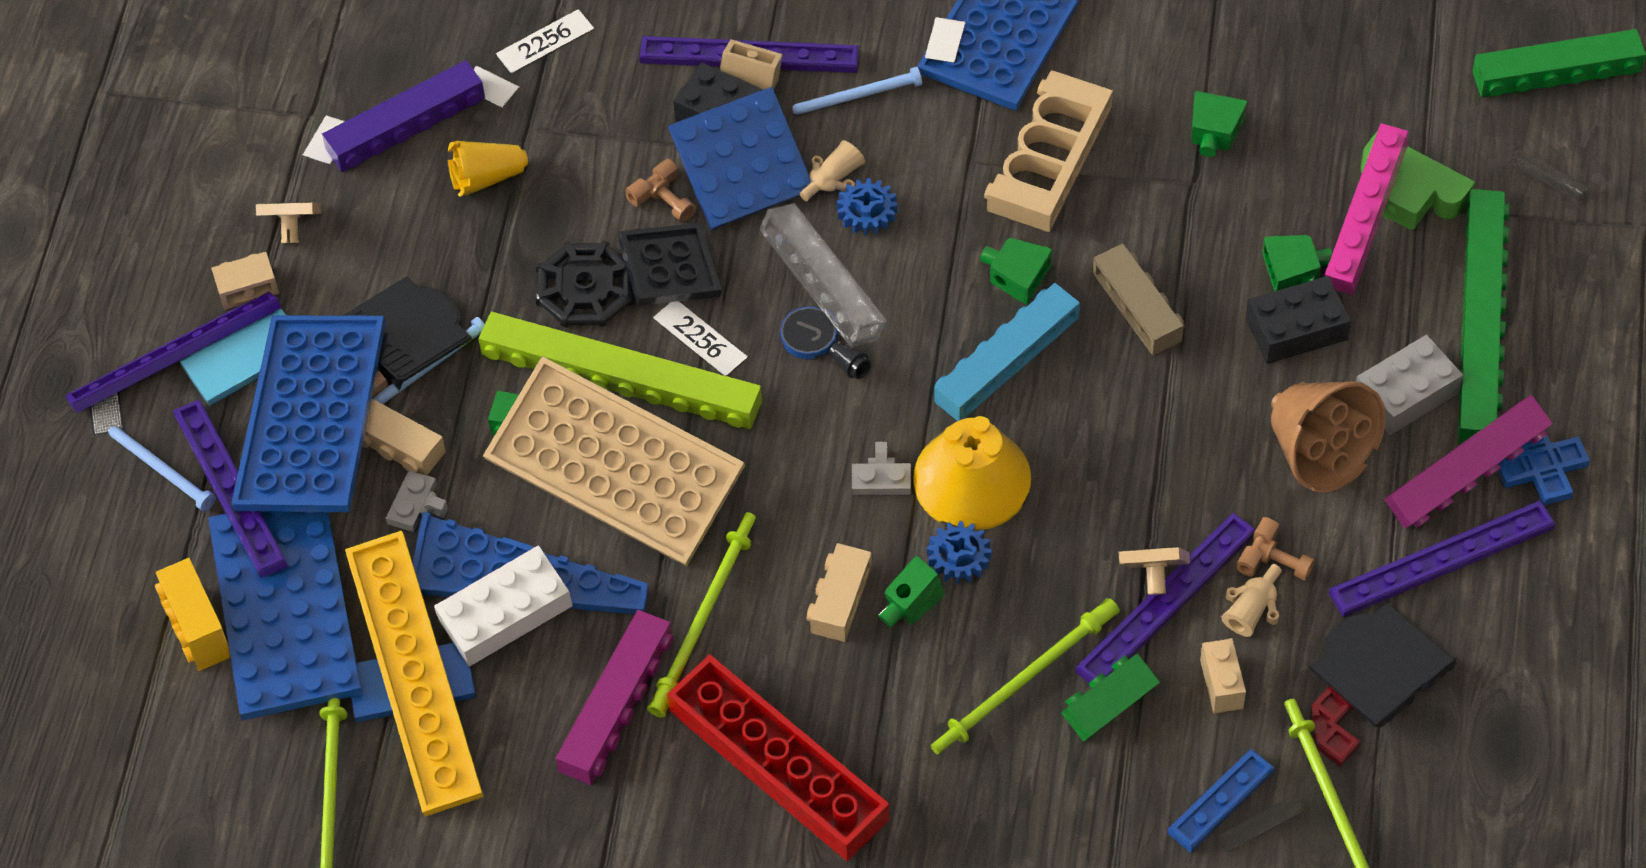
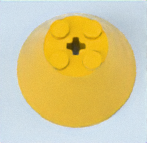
(972, 475)

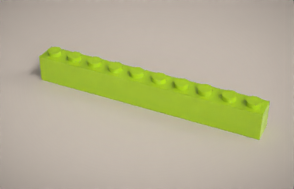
(623, 370)

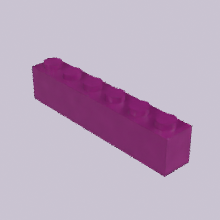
(1468, 461)
(614, 697)

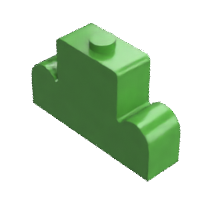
(1423, 185)

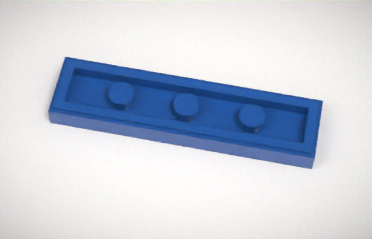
(1220, 800)

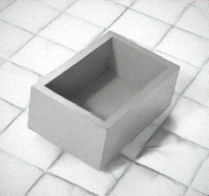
(1413, 382)

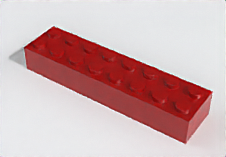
(778, 757)

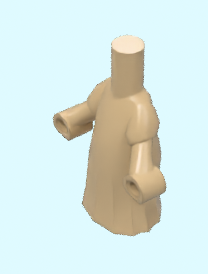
(838, 165)
(1254, 598)

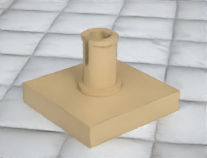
(289, 216)
(1154, 561)

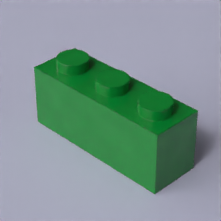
(1109, 696)

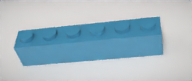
(1006, 352)

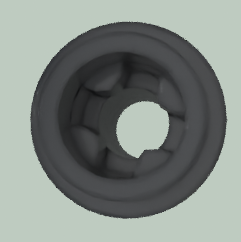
(853, 362)

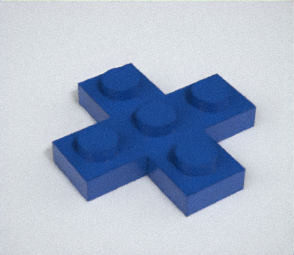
(1545, 466)

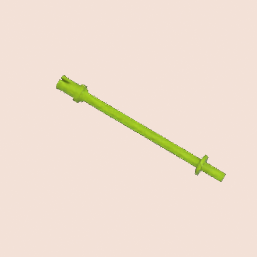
(738, 541)
(1089, 624)
(332, 715)
(1301, 729)

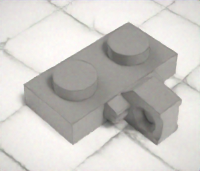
(881, 475)
(413, 499)

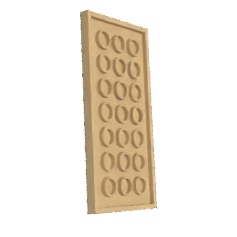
(614, 461)

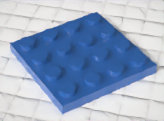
(740, 158)

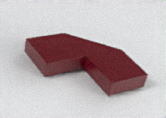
(1328, 735)

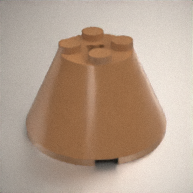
(1328, 431)

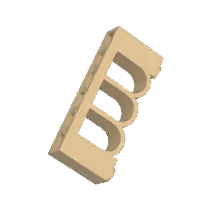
(1033, 204)

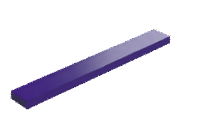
(709, 51)
(173, 351)
(222, 477)
(1441, 558)
(1159, 609)

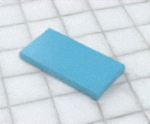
(229, 361)

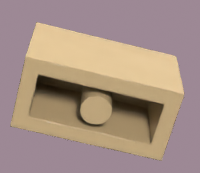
(751, 64)
(244, 279)
(1222, 676)

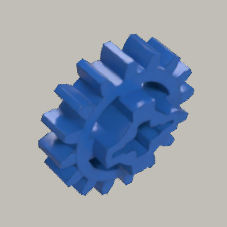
(867, 206)
(957, 549)

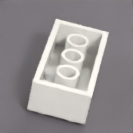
(503, 606)

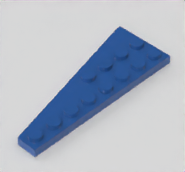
(457, 556)

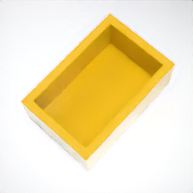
(191, 615)

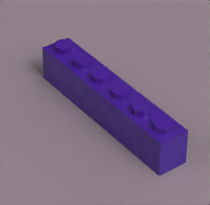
(403, 116)

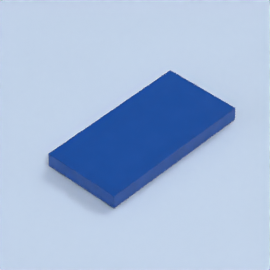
(374, 699)

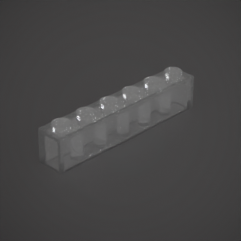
(823, 275)

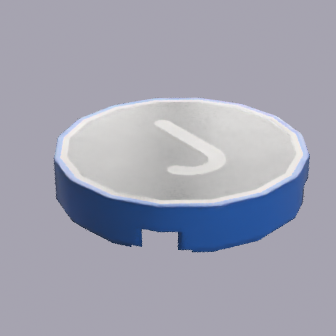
(807, 333)

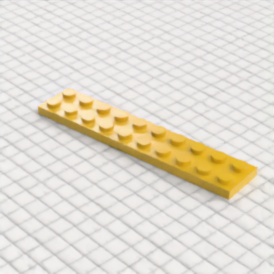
(414, 674)

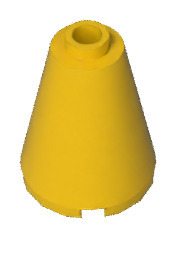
(483, 164)

